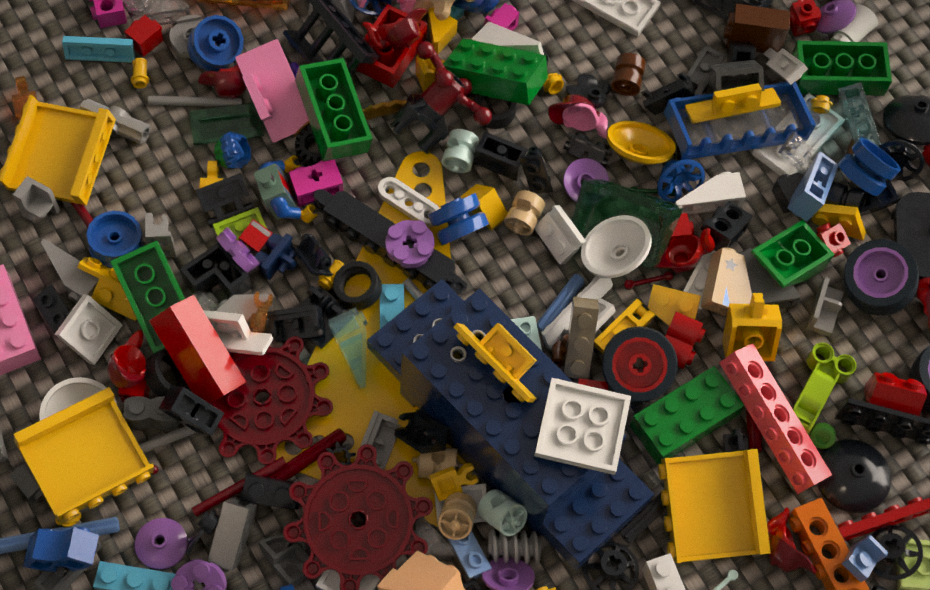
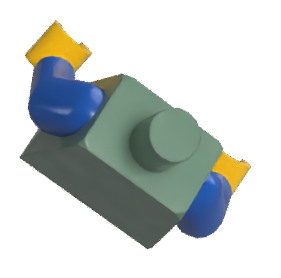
(277, 191)

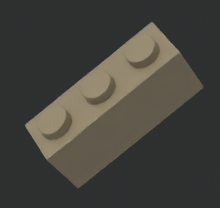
(581, 337)

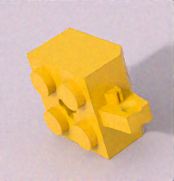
(753, 324)

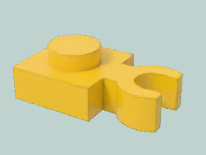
(449, 481)

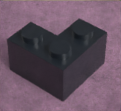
(213, 269)

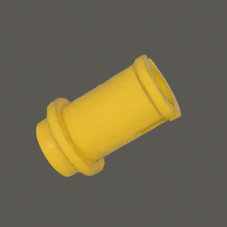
(139, 76)
(327, 281)

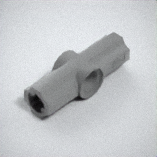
(124, 124)

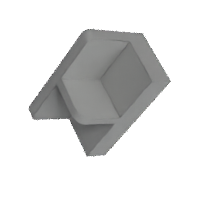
(35, 199)
(825, 309)

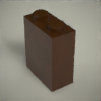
(758, 25)

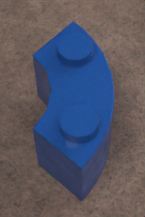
(66, 548)

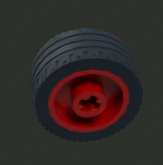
(658, 359)

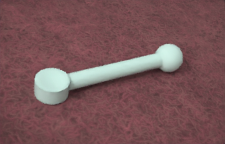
(732, 575)

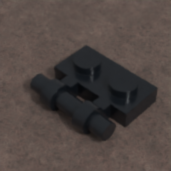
(222, 193)

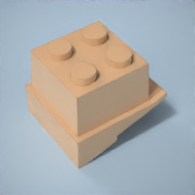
(422, 573)

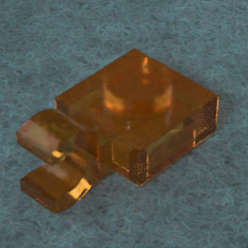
(21, 98)
(259, 320)

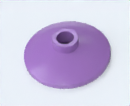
(836, 16)
(582, 170)
(163, 555)
(509, 575)

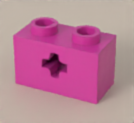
(304, 185)

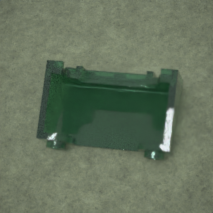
(605, 199)

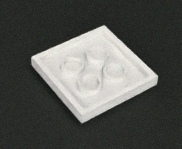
(583, 426)

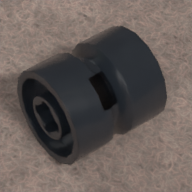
(841, 195)

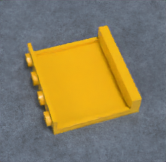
(58, 149)
(83, 455)
(714, 506)

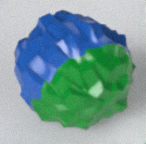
(232, 150)

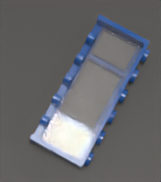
(740, 131)

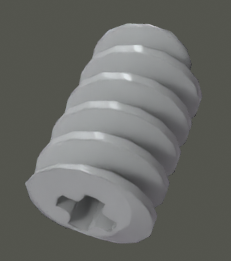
(514, 546)

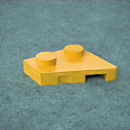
(846, 215)
(667, 301)

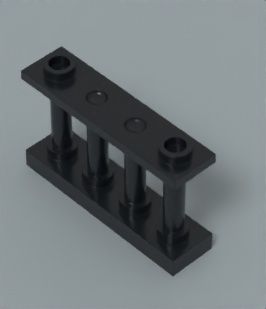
(337, 23)

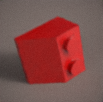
(895, 393)

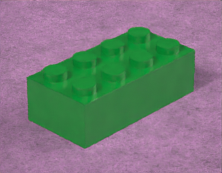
(843, 64)
(499, 70)
(333, 109)
(148, 286)
(686, 415)

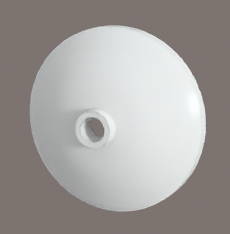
(616, 246)
(68, 393)

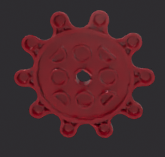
(287, 408)
(349, 490)

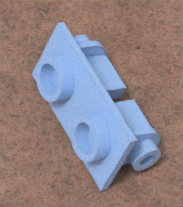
(470, 556)

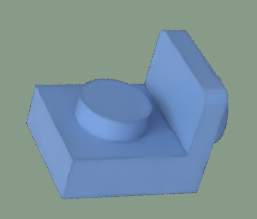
(864, 557)

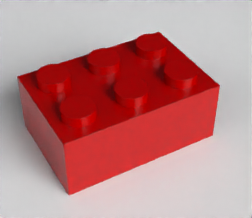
(391, 60)

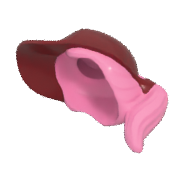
(579, 114)

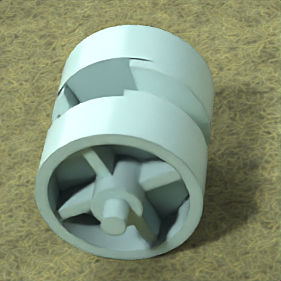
(460, 151)
(502, 512)

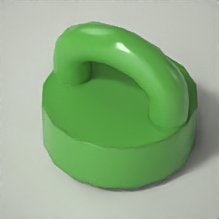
(823, 435)

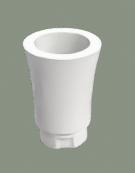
(861, 25)

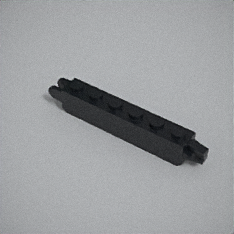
(370, 229)

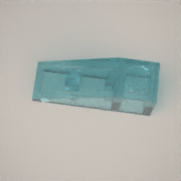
(857, 113)
(351, 339)

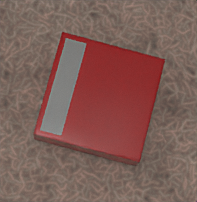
(255, 235)

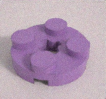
(412, 231)
(237, 250)
(201, 571)

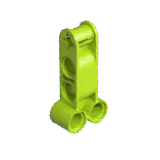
(821, 382)

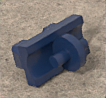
(280, 258)

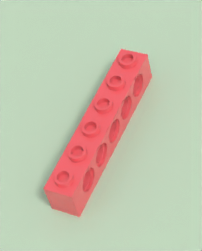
(775, 418)

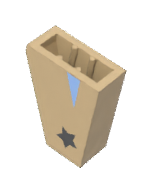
(726, 281)

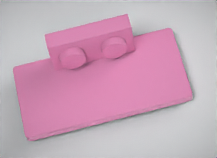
(273, 89)

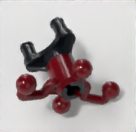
(437, 101)

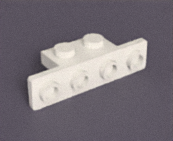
(595, 290)
(236, 333)

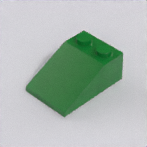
(793, 255)

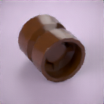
(628, 74)

